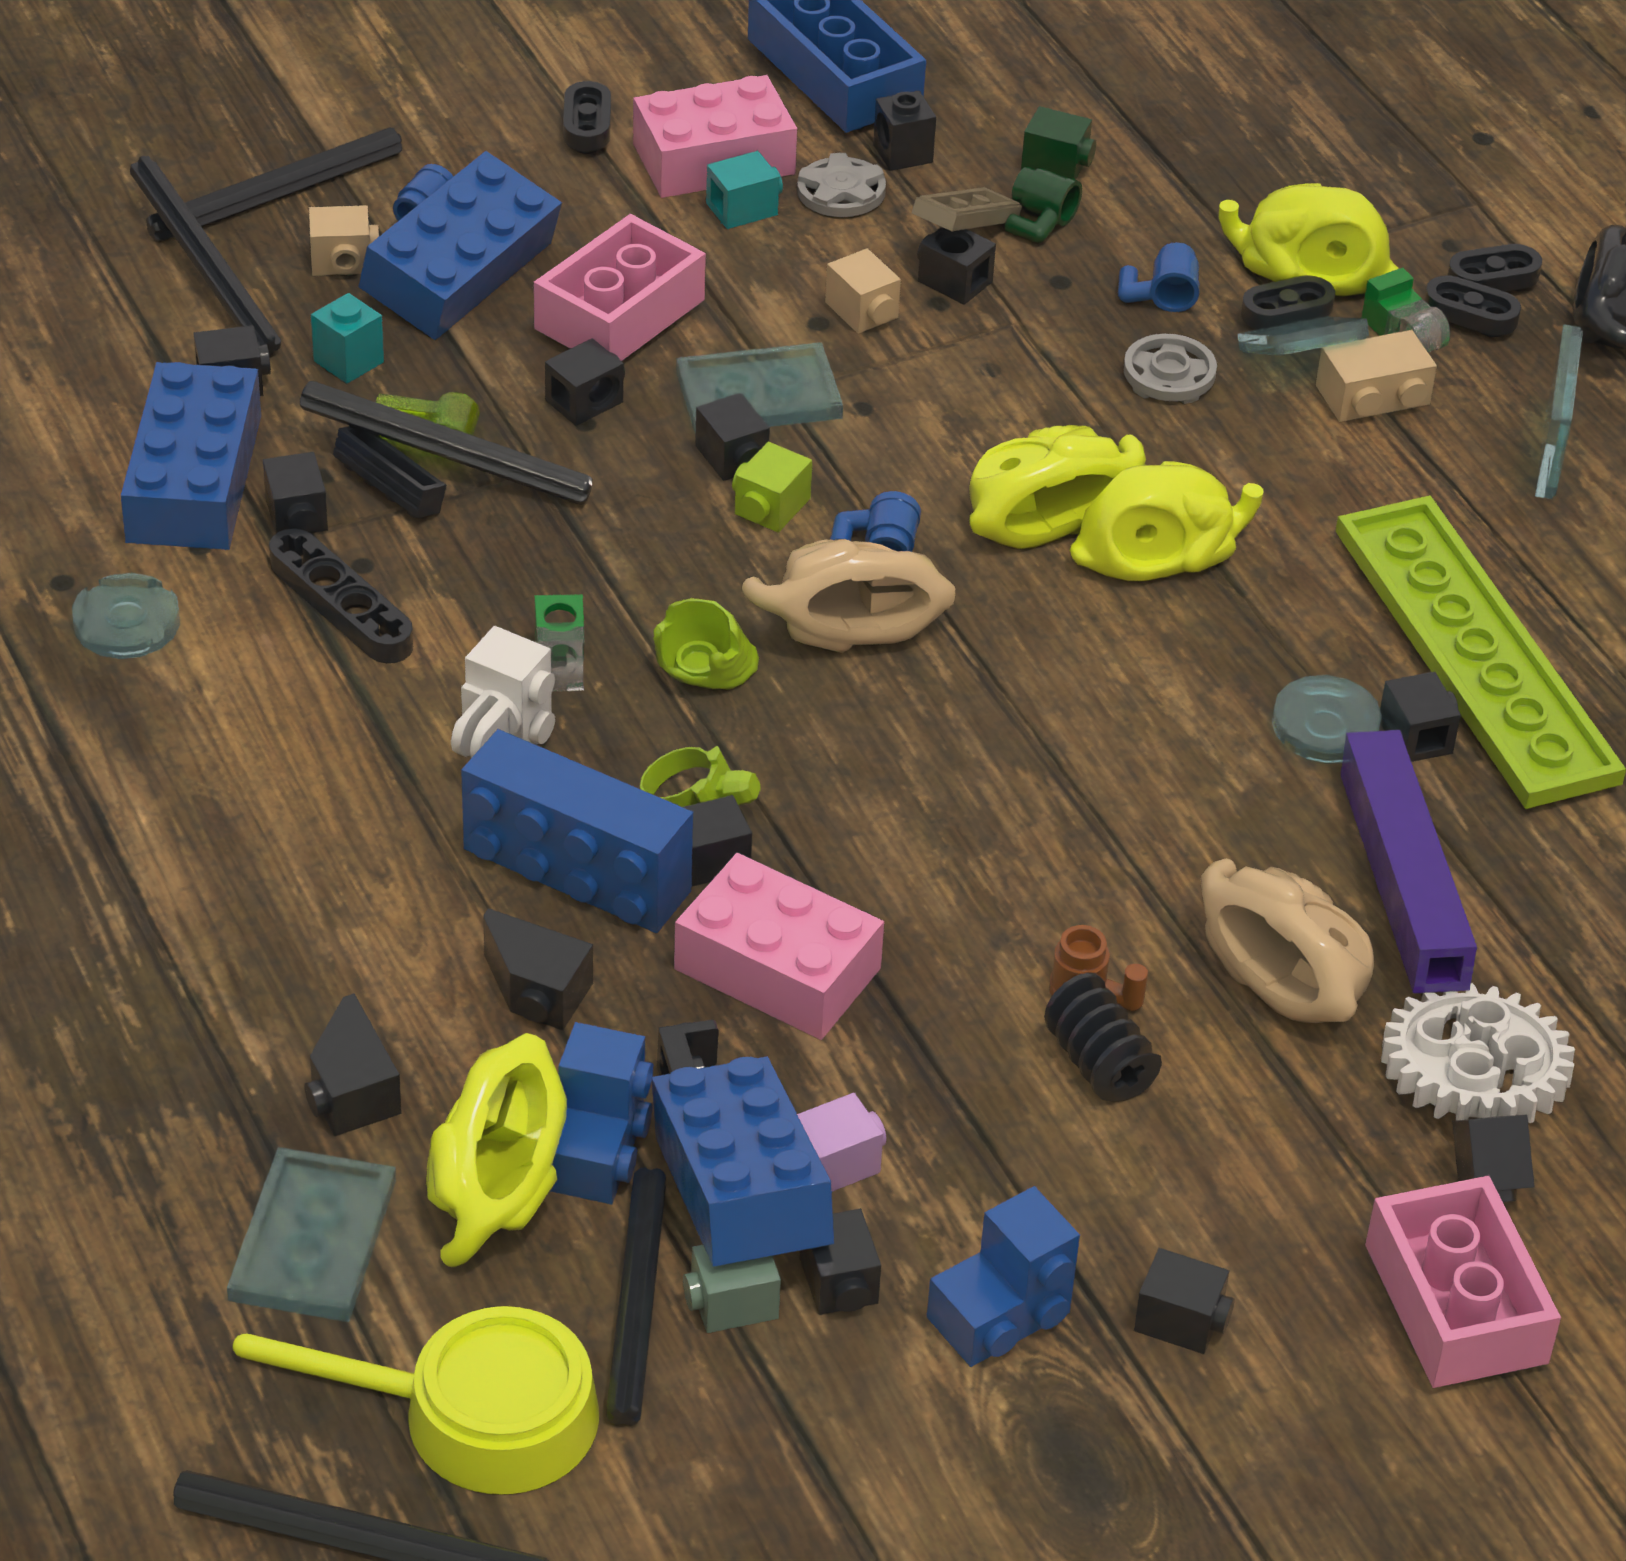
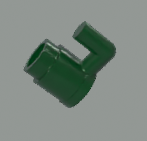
(1046, 195)

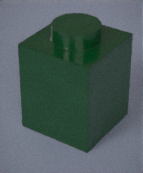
(1058, 143)

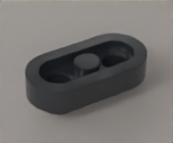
(587, 116)
(1498, 267)
(1287, 302)
(1474, 305)

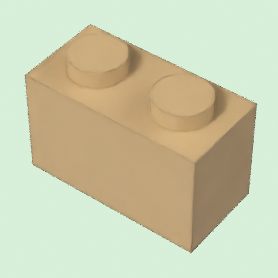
(1376, 375)

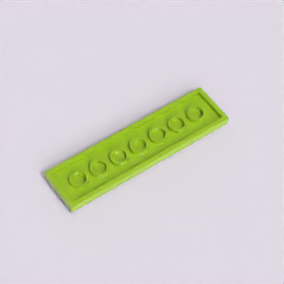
(1480, 652)

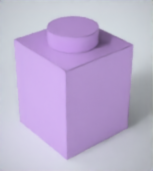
(845, 1139)

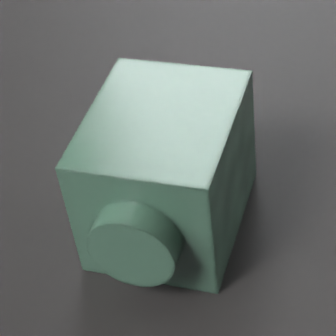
(732, 1292)

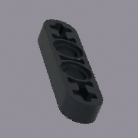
(349, 590)

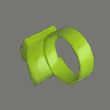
(718, 784)

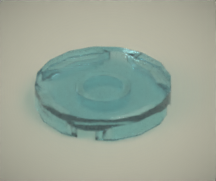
(126, 616)
(1319, 712)

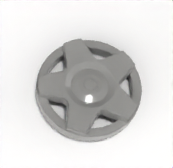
(841, 186)
(1170, 371)

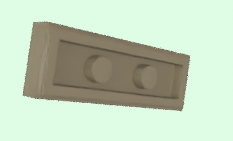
(965, 208)

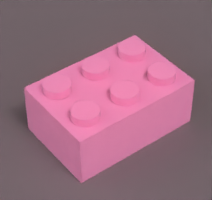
(707, 124)
(620, 288)
(778, 945)
(1462, 1281)

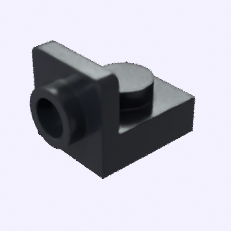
(687, 1046)

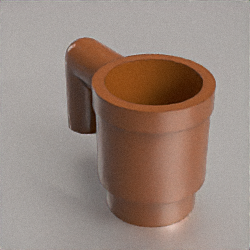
(1086, 950)

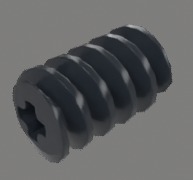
(1101, 1038)

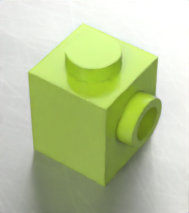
(772, 486)

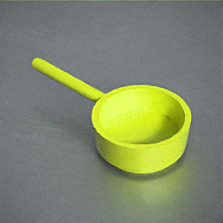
(494, 1396)

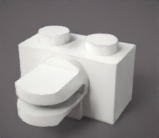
(505, 690)

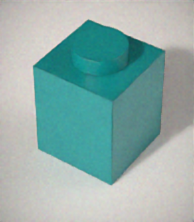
(743, 189)
(347, 338)

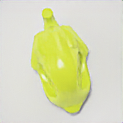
(1313, 234)
(1043, 483)
(1162, 523)
(497, 1145)

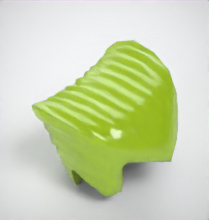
(704, 646)

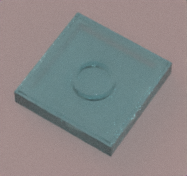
(1303, 335)

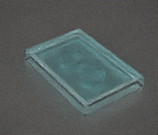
(779, 382)
(1559, 412)
(312, 1234)

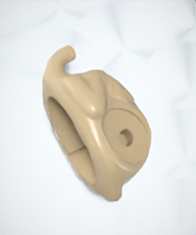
(854, 594)
(1286, 941)

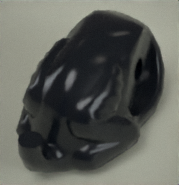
(1601, 290)

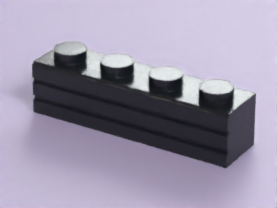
(389, 471)

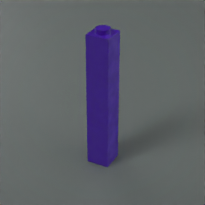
(1408, 862)

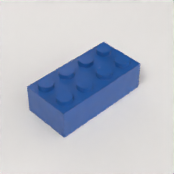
(836, 54)
(459, 245)
(191, 456)
(577, 830)
(742, 1161)

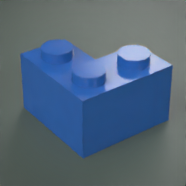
(605, 1111)
(1014, 1282)

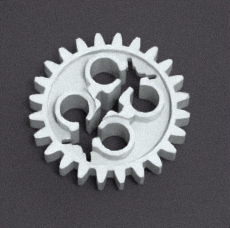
(1470, 1067)

